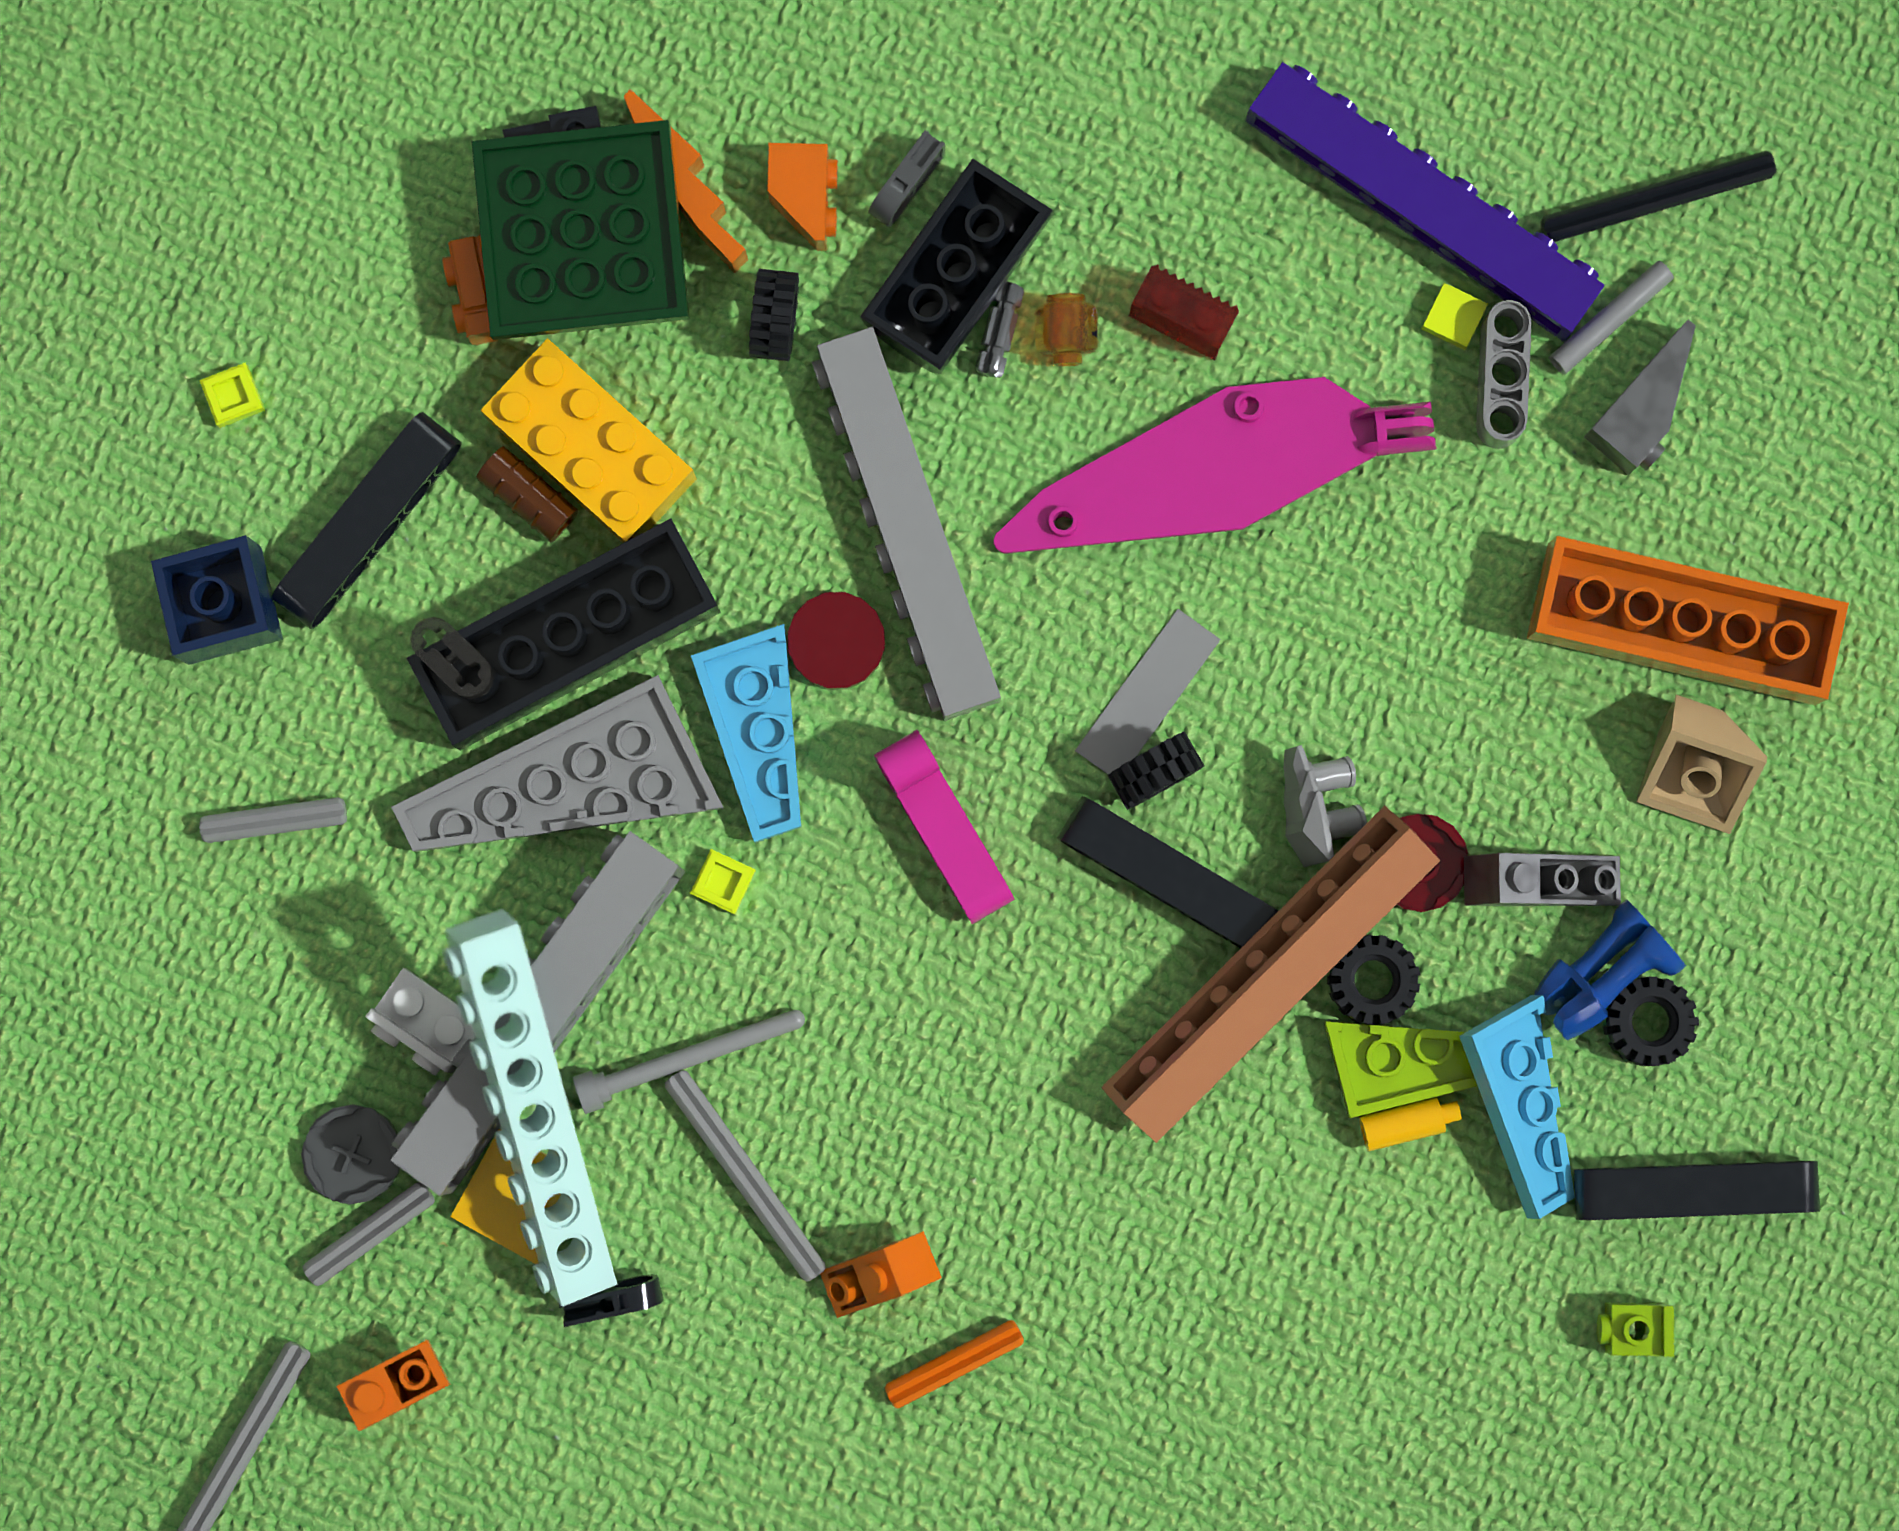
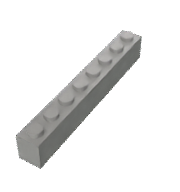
(908, 525)

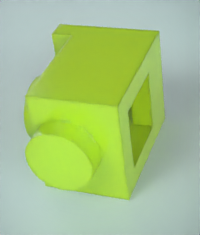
(1658, 1323)

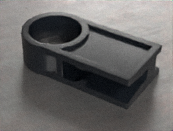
(625, 1297)

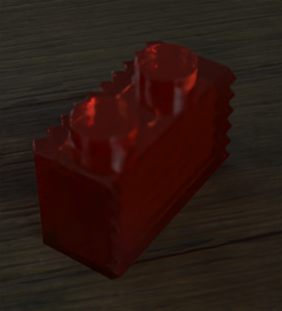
(1183, 312)

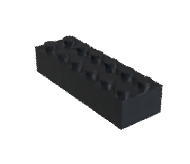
(572, 632)

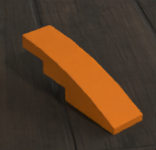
(695, 199)

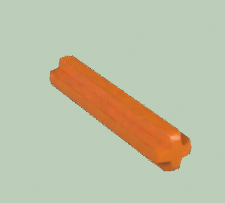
(954, 1364)

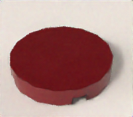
(836, 640)
(1447, 877)

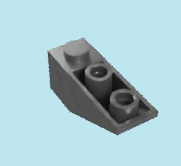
(1541, 880)

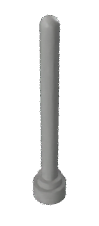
(597, 1089)

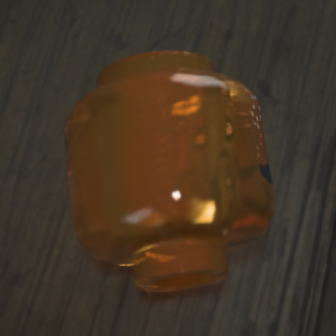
(1066, 328)

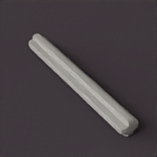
(745, 1175)
(246, 1438)

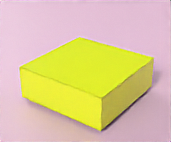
(1454, 316)
(232, 395)
(723, 881)

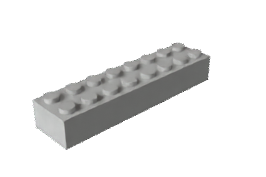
(567, 977)

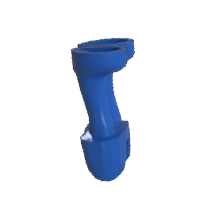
(1584, 1005)

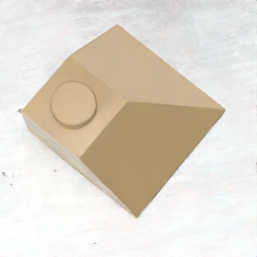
(1701, 766)

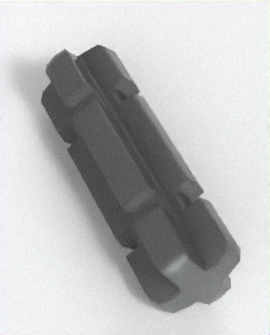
(999, 330)

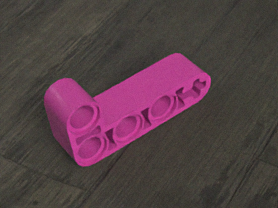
(943, 826)

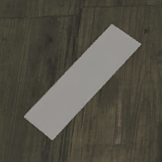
(1148, 693)

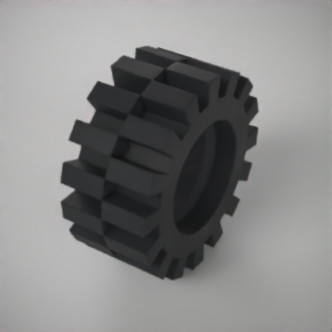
(773, 314)
(1155, 770)
(1403, 987)
(1680, 1028)

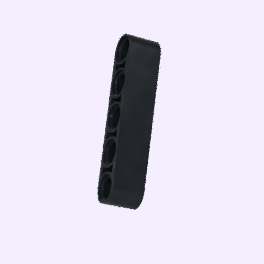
(366, 520)
(1164, 873)
(1696, 1190)

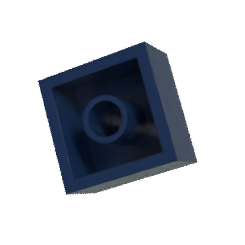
(216, 600)

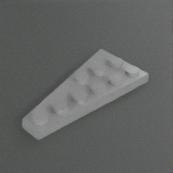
(593, 770)

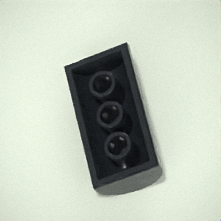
(955, 267)

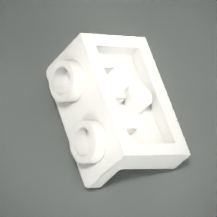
(421, 1020)

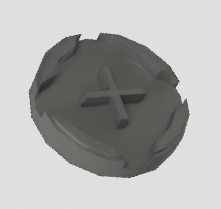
(350, 1154)

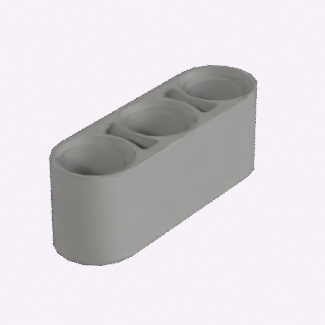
(1515, 354)

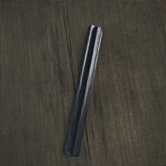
(1659, 196)

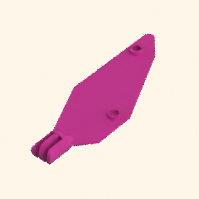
(1219, 466)

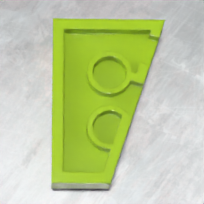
(1395, 1065)

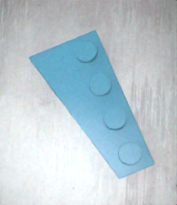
(752, 714)
(1515, 1084)

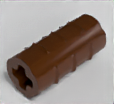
(527, 494)

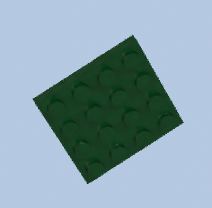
(580, 230)

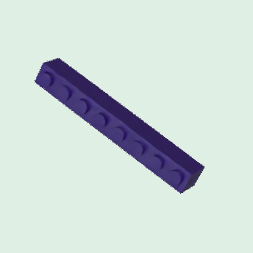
(1424, 200)

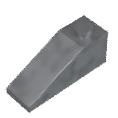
(1644, 411)

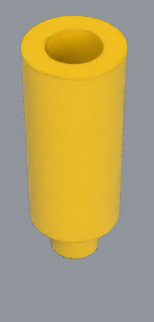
(1407, 1123)

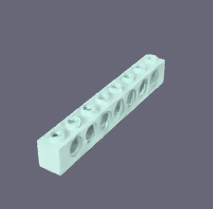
(585, 1263)

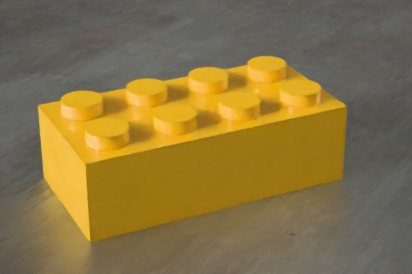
(588, 443)

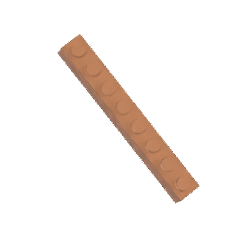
(1270, 974)

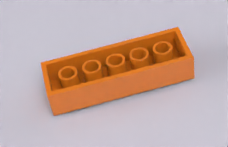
(1687, 620)

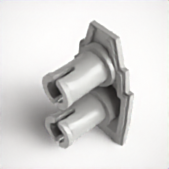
(1308, 824)

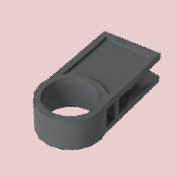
(907, 179)

